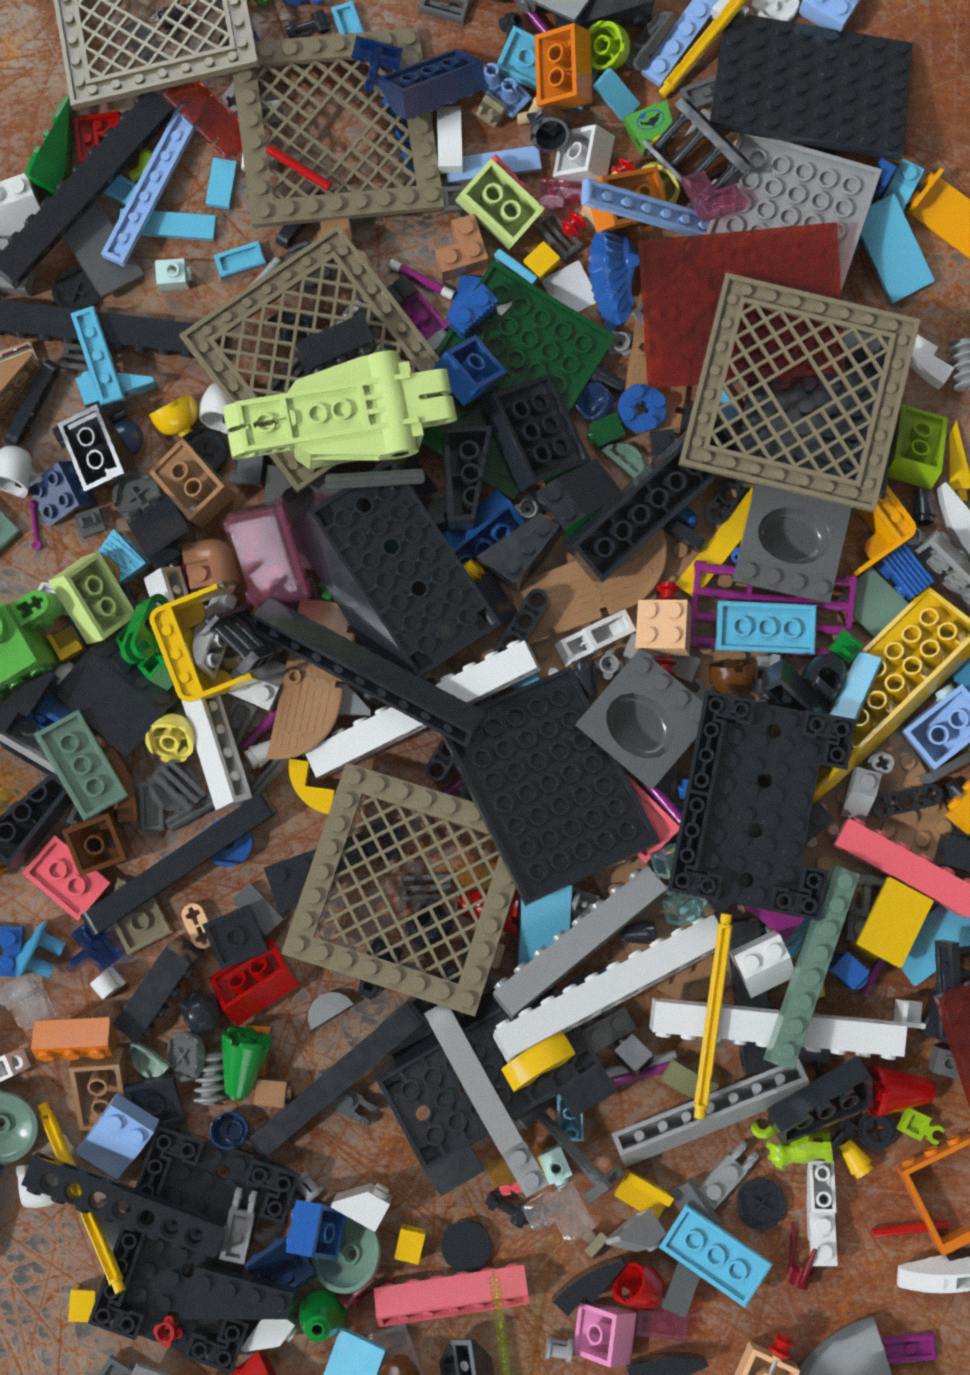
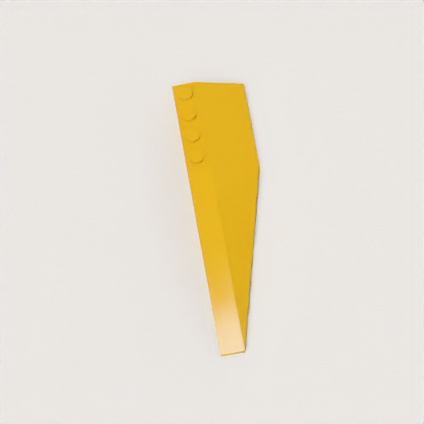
(918, 656)

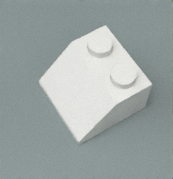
(585, 154)
(17, 202)
(266, 690)
(763, 963)
(364, 1204)

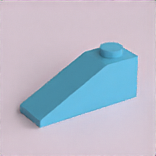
(904, 182)
(130, 384)

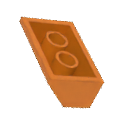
(563, 67)
(74, 1039)

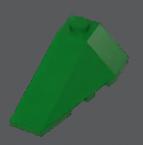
(54, 158)

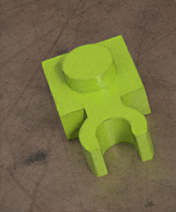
(918, 1125)

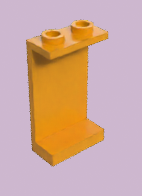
(943, 212)

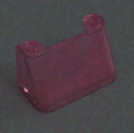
(268, 553)

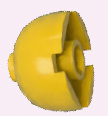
(176, 416)

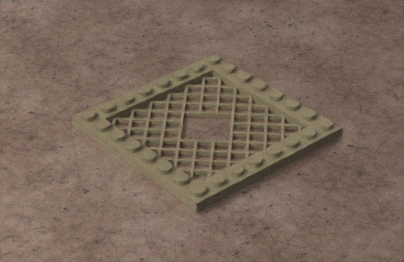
(153, 76)
(355, 204)
(237, 311)
(832, 313)
(301, 936)

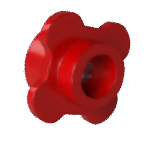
(161, 1335)

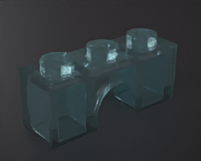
(678, 907)

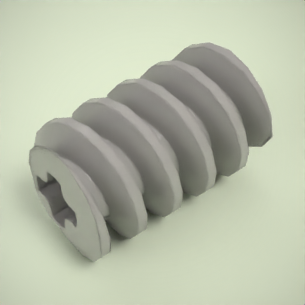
(961, 361)
(210, 1080)

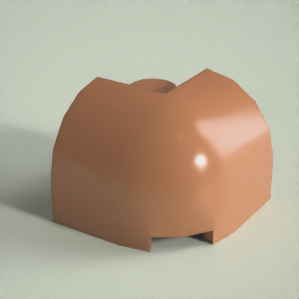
(210, 563)

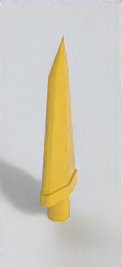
(958, 466)

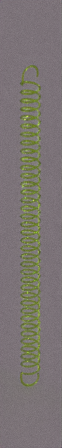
(500, 1323)

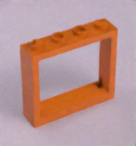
(958, 1237)

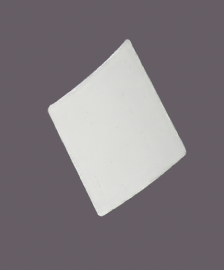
(570, 287)

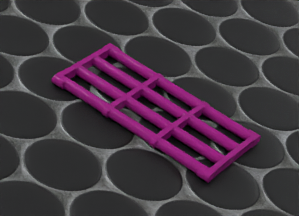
(749, 596)

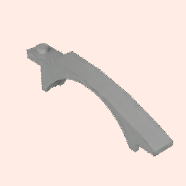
(486, 1100)

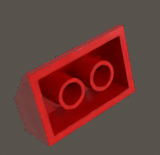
(254, 983)

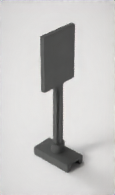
(600, 1181)

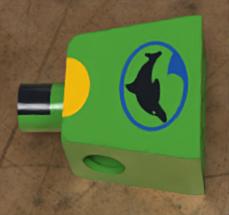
(648, 124)

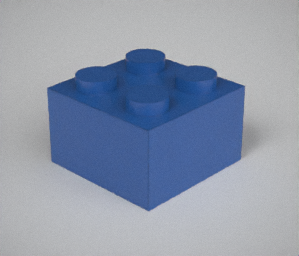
(471, 369)
(315, 1231)

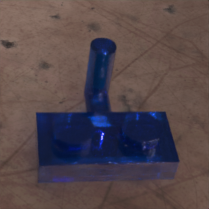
(377, 55)
(97, 948)

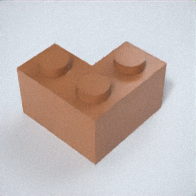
(467, 254)

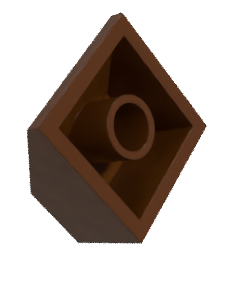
(97, 842)

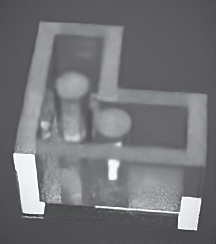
(28, 1000)
(563, 1206)

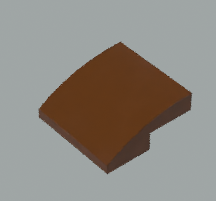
(697, 155)

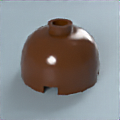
(734, 677)

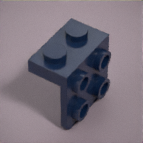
(60, 493)
(280, 1266)

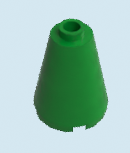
(243, 1059)
(321, 1315)

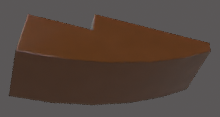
(128, 807)

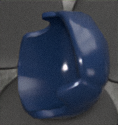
(595, 402)
(131, 435)
(229, 1130)

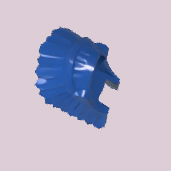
(611, 272)

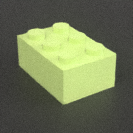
(499, 204)
(92, 597)

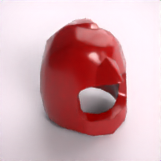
(643, 1283)

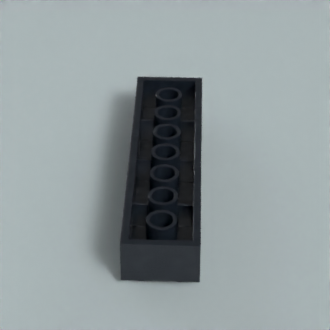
(640, 510)

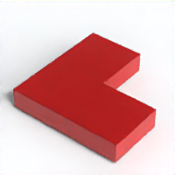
(91, 129)

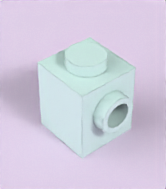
(173, 274)
(554, 1165)

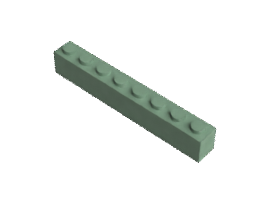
(811, 970)

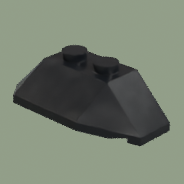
(465, 1358)

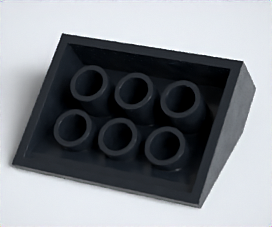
(534, 431)
(114, 696)

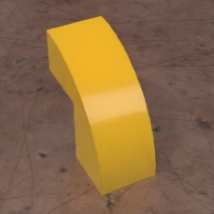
(316, 798)
(538, 1060)

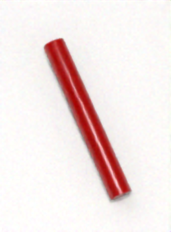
(298, 167)
(906, 1229)

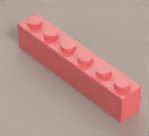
(904, 866)
(449, 1295)

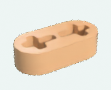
(191, 926)

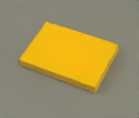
(894, 922)

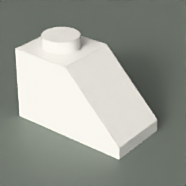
(270, 1334)

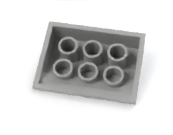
(946, 565)

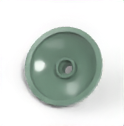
(19, 1128)
(347, 1273)

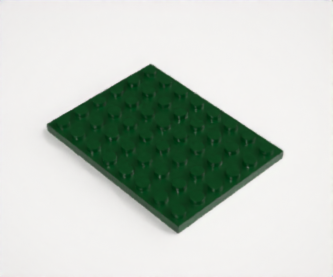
(529, 341)

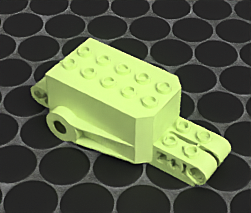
(344, 413)

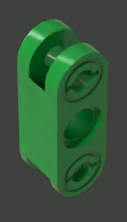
(140, 634)

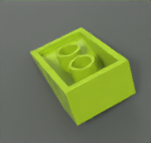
(917, 447)

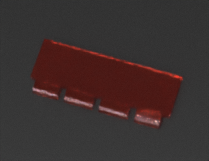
(215, 118)

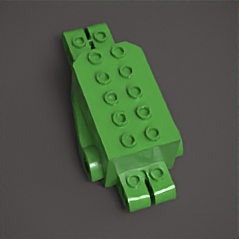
(24, 643)

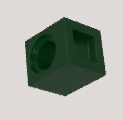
(605, 431)

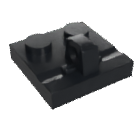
(235, 937)
(159, 1098)

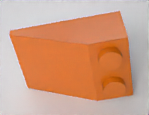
(643, 181)

